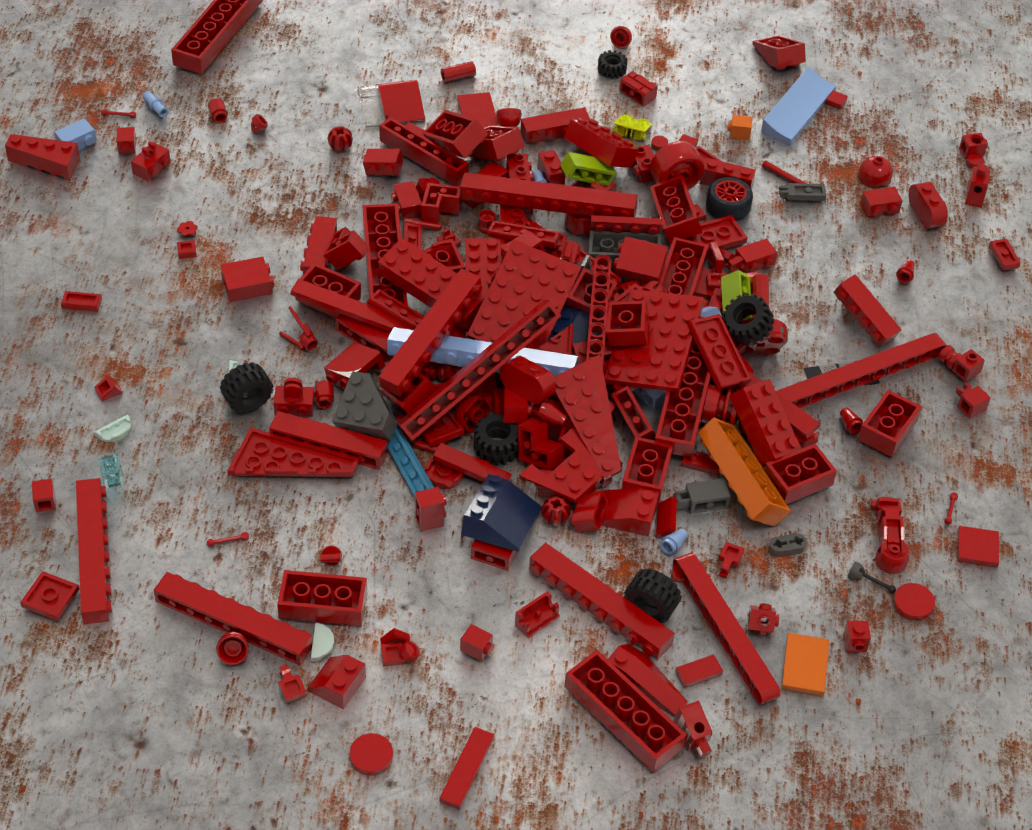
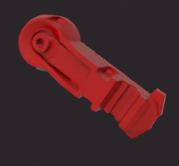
(892, 550)

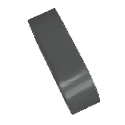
(787, 545)

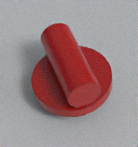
(331, 555)

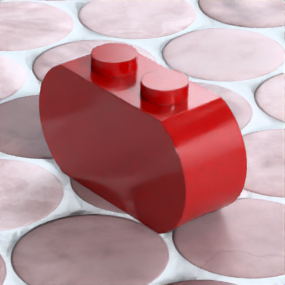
(928, 205)
(528, 379)

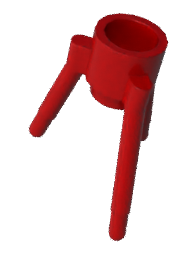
(307, 338)

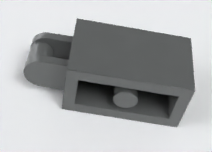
(704, 496)

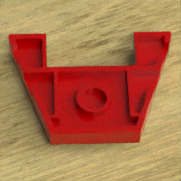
(573, 476)

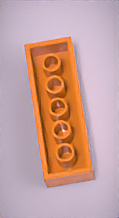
(743, 472)

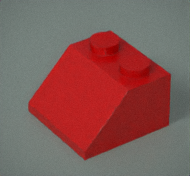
(338, 680)

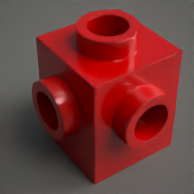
(766, 611)

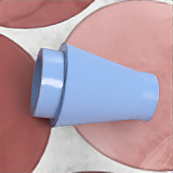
(672, 542)

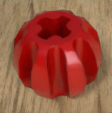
(340, 138)
(555, 510)

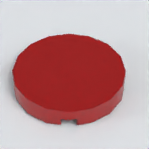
(442, 475)
(914, 601)
(371, 754)

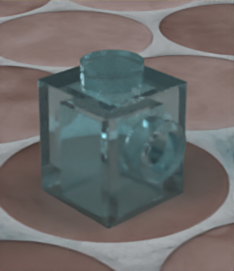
(111, 471)

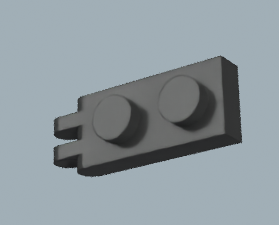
(802, 191)

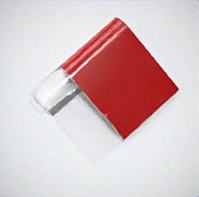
(393, 99)

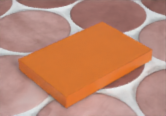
(805, 664)

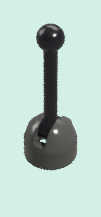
(858, 571)

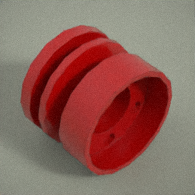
(718, 406)

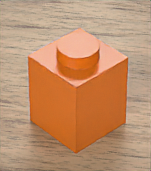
(740, 127)

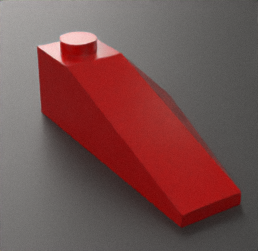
(447, 254)
(647, 678)

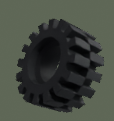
(619, 64)

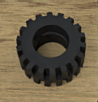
(742, 308)
(246, 387)
(496, 450)
(654, 594)

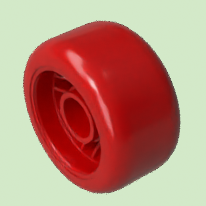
(676, 160)

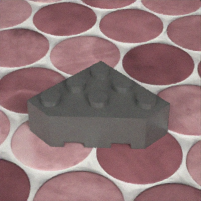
(364, 409)

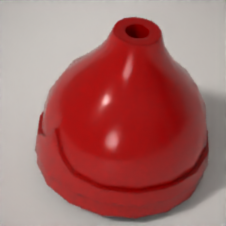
(509, 117)
(232, 648)

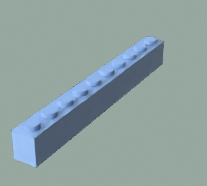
(461, 351)

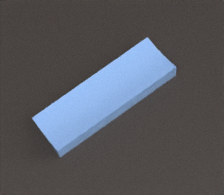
(797, 107)

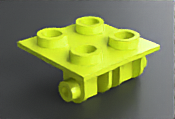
(627, 122)

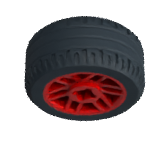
(729, 197)

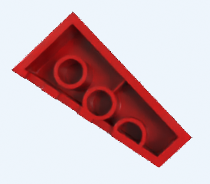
(44, 154)

